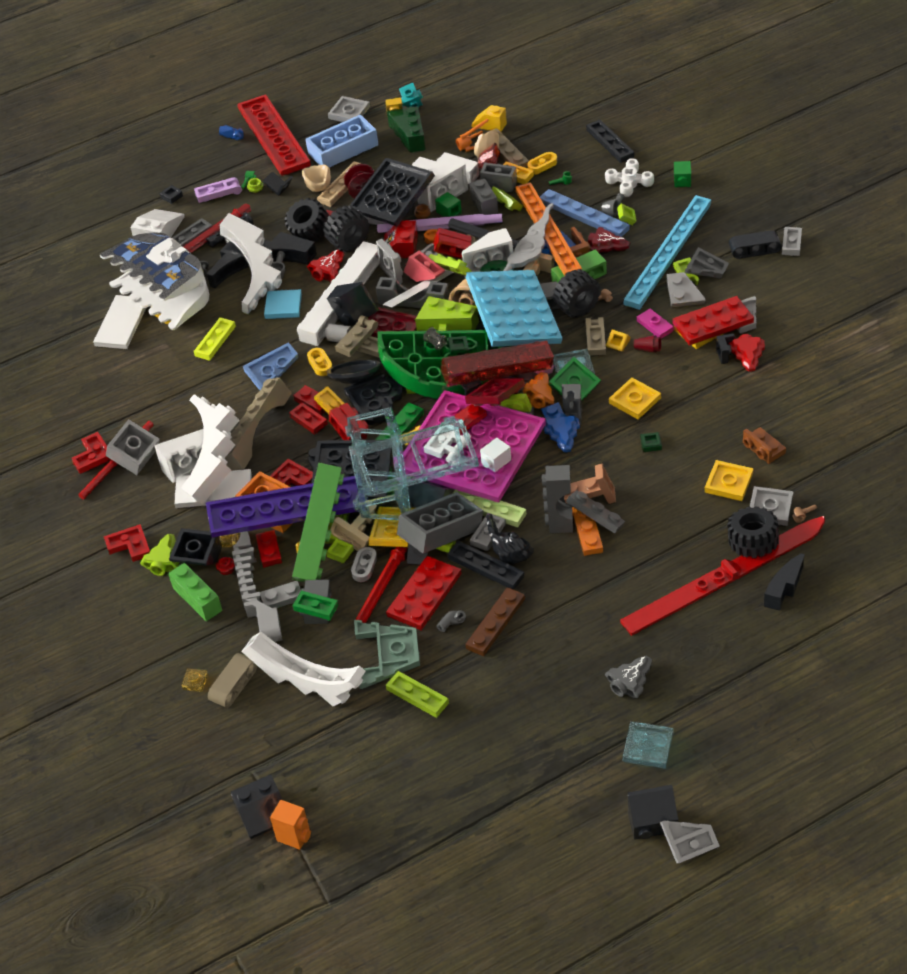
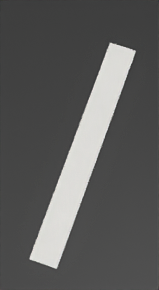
(414, 290)

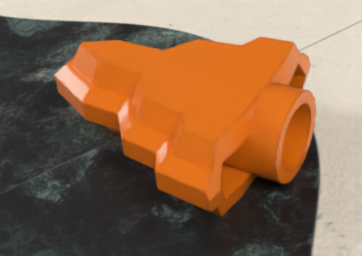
(539, 391)

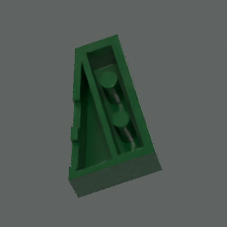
(408, 127)

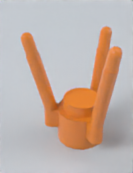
(465, 141)

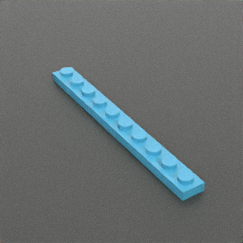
(667, 252)

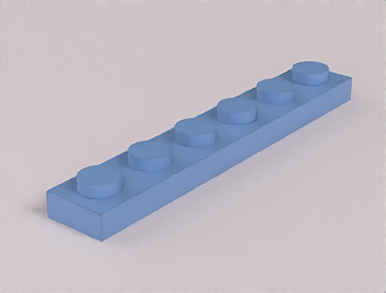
(584, 213)

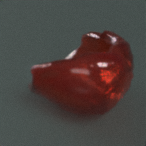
(489, 155)

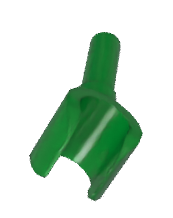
(248, 175)
(566, 179)

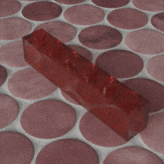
(497, 363)

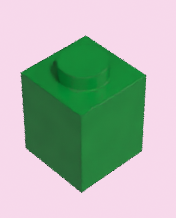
(682, 174)
(448, 205)

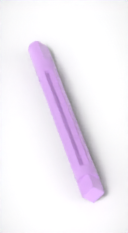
(442, 222)

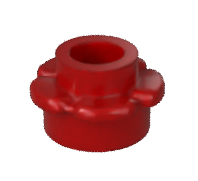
(225, 565)

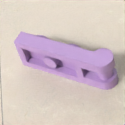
(218, 189)

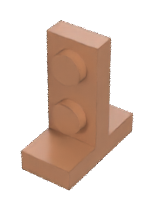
(596, 486)

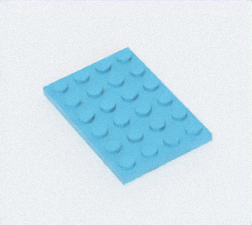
(513, 307)

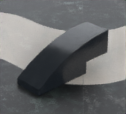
(784, 583)

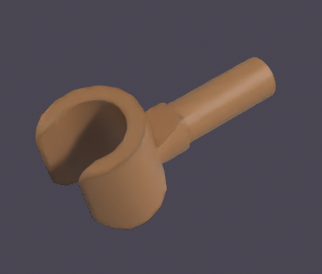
(605, 295)
(799, 515)

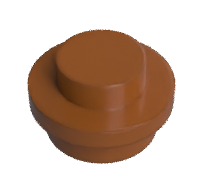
(422, 211)

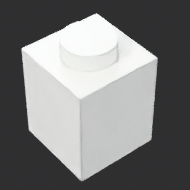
(495, 455)

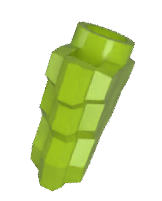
(158, 558)

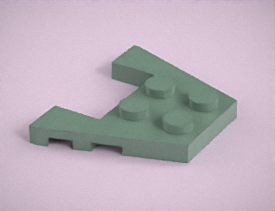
(396, 650)

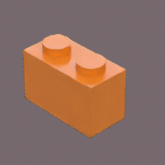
(290, 824)

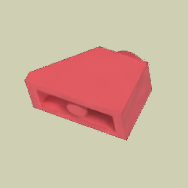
(422, 268)

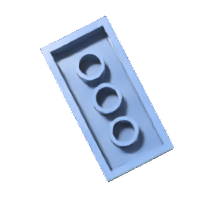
(342, 141)

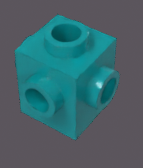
(411, 96)

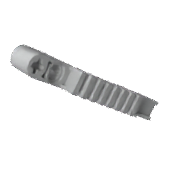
(267, 617)

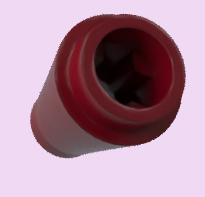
(648, 344)

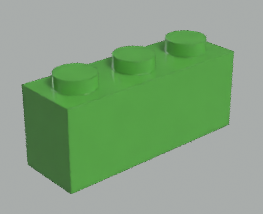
(590, 262)
(195, 592)

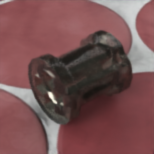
(435, 338)

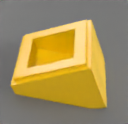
(618, 340)

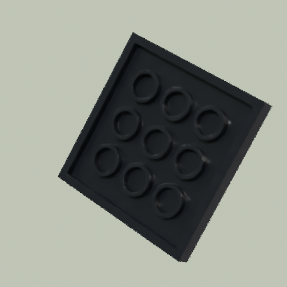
(392, 191)
(338, 454)

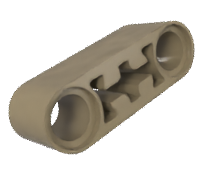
(232, 680)

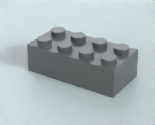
(439, 522)

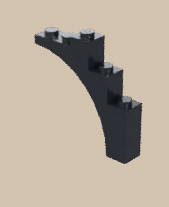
(233, 260)

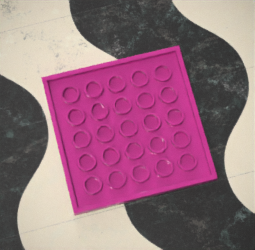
(509, 425)

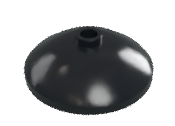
(354, 371)

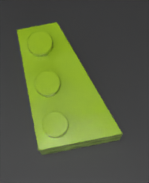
(441, 311)

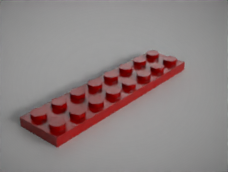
(274, 135)

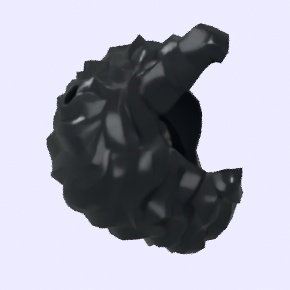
(508, 544)

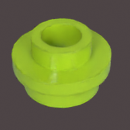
(255, 185)

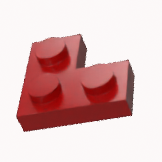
(94, 455)
(292, 473)
(131, 539)

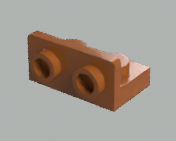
(763, 444)

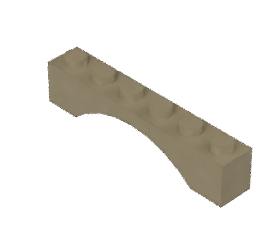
(272, 394)

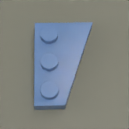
(271, 365)

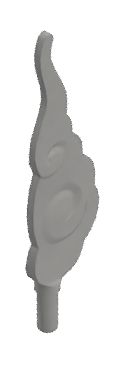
(530, 245)

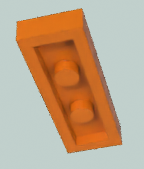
(587, 533)

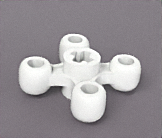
(629, 177)

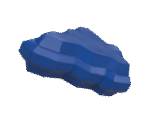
(563, 430)

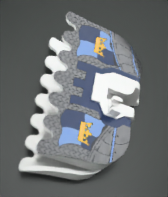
(160, 275)

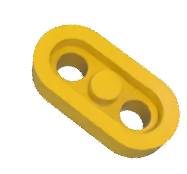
(542, 162)
(319, 361)

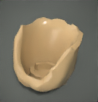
(486, 141)
(317, 177)

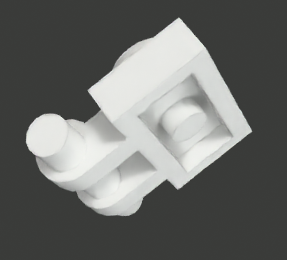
(441, 445)

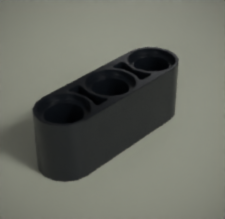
(755, 244)

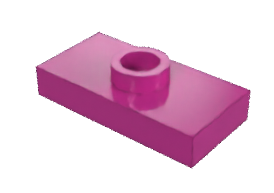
(655, 323)

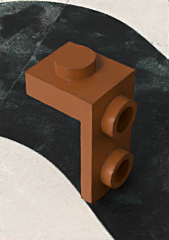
(582, 246)

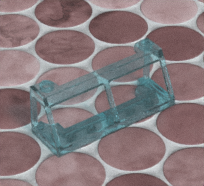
(456, 465)
(401, 495)

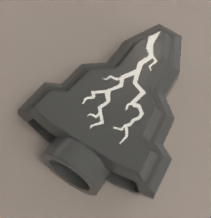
(629, 678)

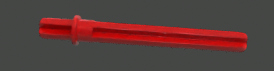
(201, 239)
(395, 559)

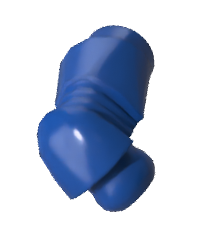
(230, 132)

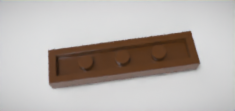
(495, 621)

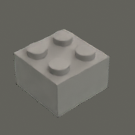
(132, 447)

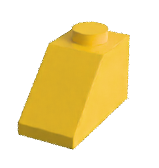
(496, 118)

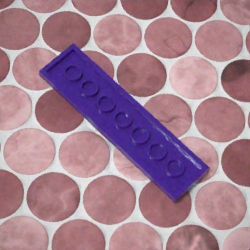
(272, 508)

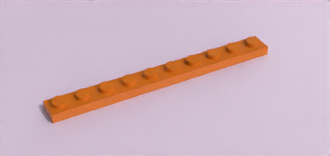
(553, 237)

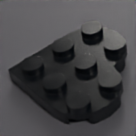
(374, 395)

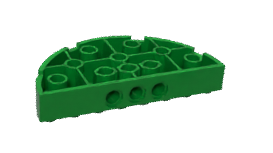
(417, 362)

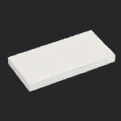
(119, 323)
(227, 488)

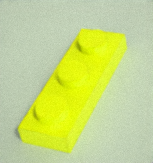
(214, 339)

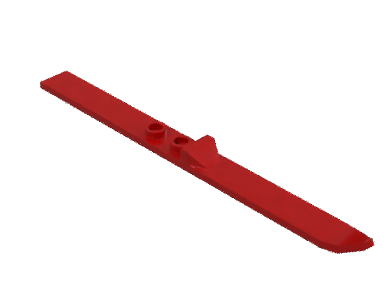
(718, 578)

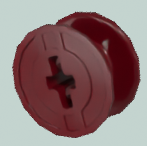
(357, 177)

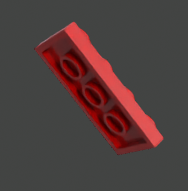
(713, 320)
(423, 593)

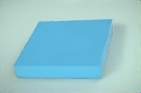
(283, 304)

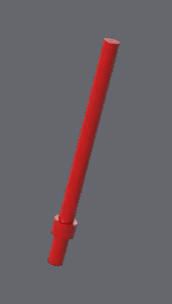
(105, 471)

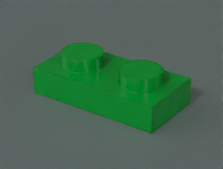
(315, 605)

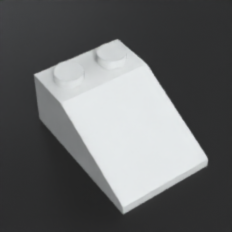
(446, 179)
(157, 221)
(493, 246)

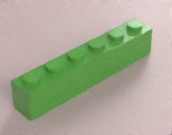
(317, 521)

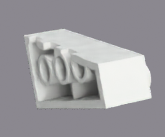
(180, 454)

